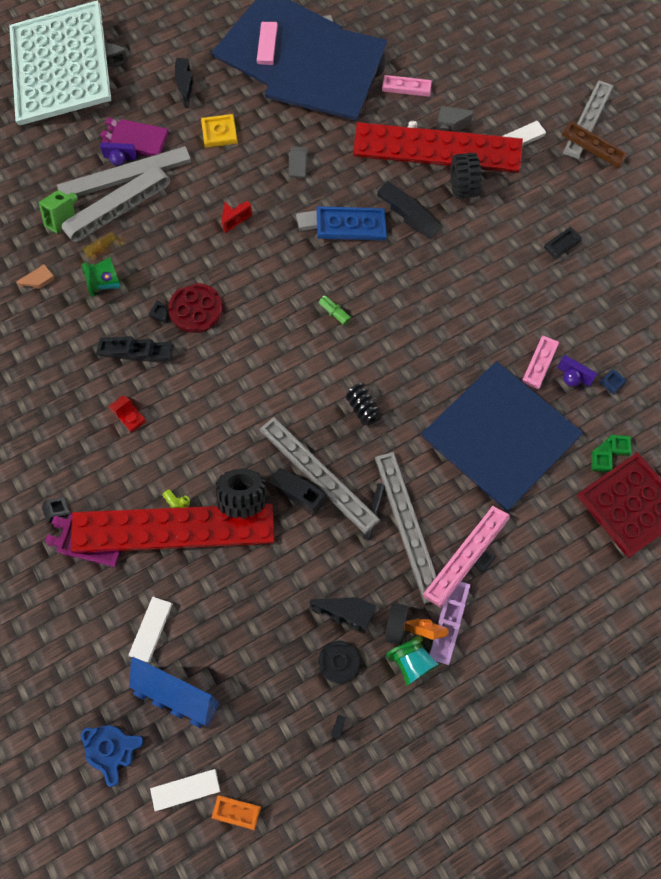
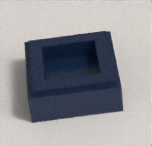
(613, 381)

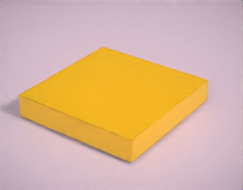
(219, 130)

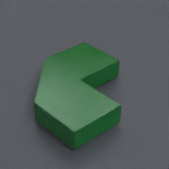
(614, 445)

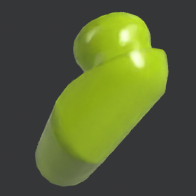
(176, 502)

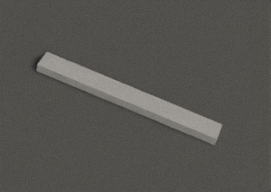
(124, 172)
(320, 475)
(406, 522)

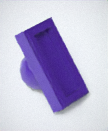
(118, 152)
(575, 372)

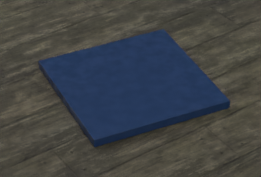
(241, 43)
(326, 69)
(501, 435)

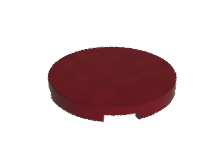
(195, 308)

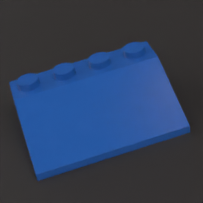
(172, 693)

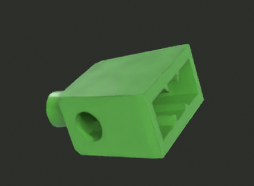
(57, 209)

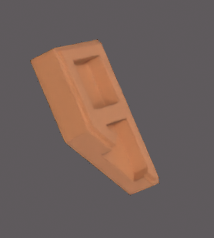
(37, 278)

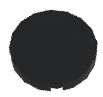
(339, 662)

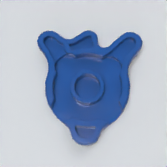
(108, 749)

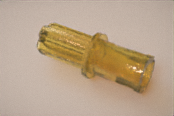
(99, 245)

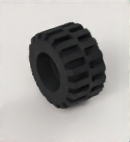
(465, 175)
(240, 493)

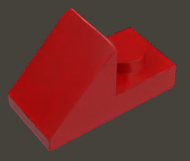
(236, 216)
(127, 413)

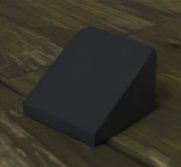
(53, 508)

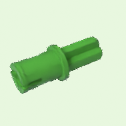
(334, 310)

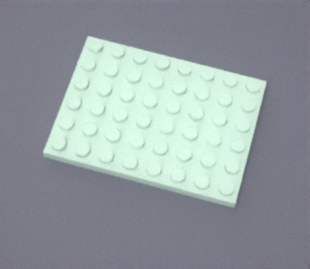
(59, 63)

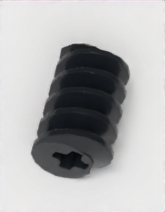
(360, 402)

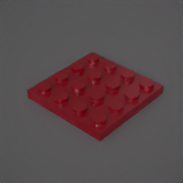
(627, 504)

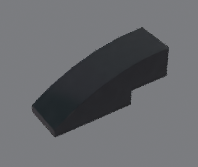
(184, 80)

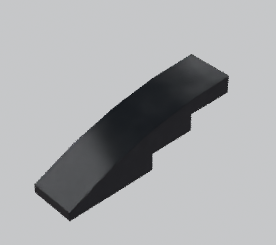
(409, 209)
(136, 350)

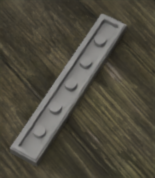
(590, 115)

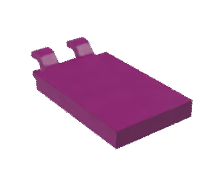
(146, 138)
(64, 545)

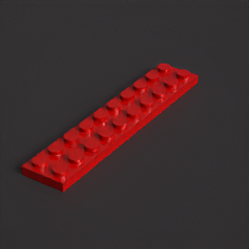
(436, 146)
(168, 529)

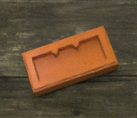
(426, 628)
(236, 812)

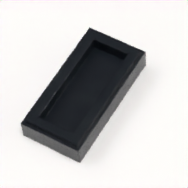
(562, 243)

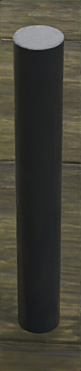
(375, 506)

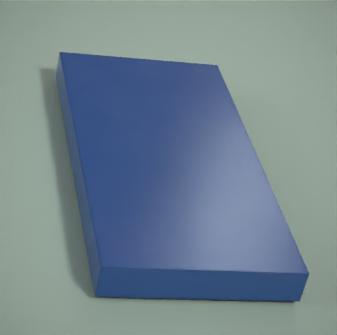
(351, 223)

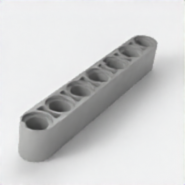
(115, 204)

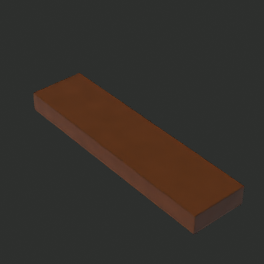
(594, 144)

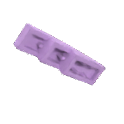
(450, 617)

